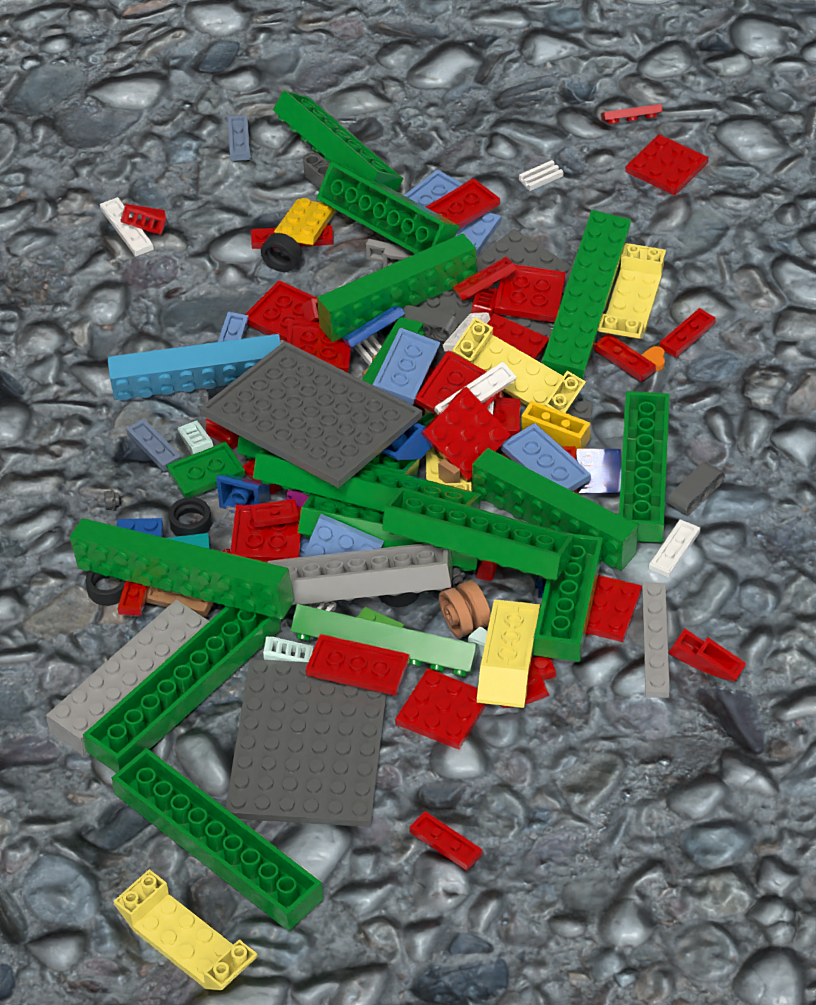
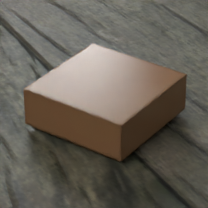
(448, 472)

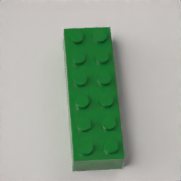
(568, 602)

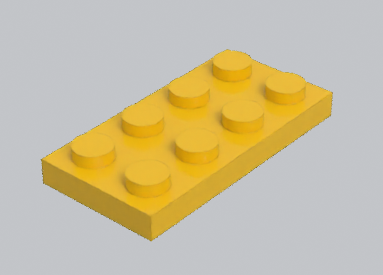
(306, 220)

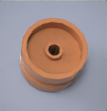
(464, 608)

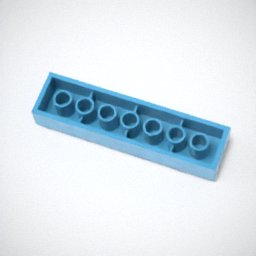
(186, 367)

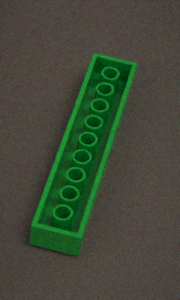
(586, 294)
(368, 488)
(182, 568)
(178, 686)
(218, 839)

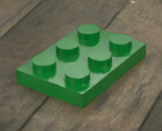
(199, 471)

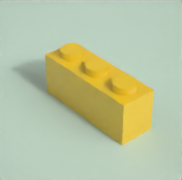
(561, 427)

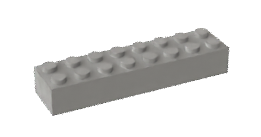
(368, 573)
(122, 673)

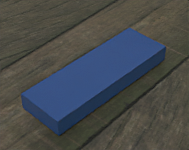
(373, 326)

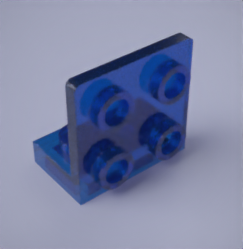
(604, 467)

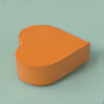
(656, 356)

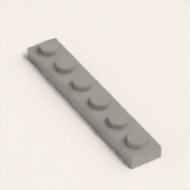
(655, 640)

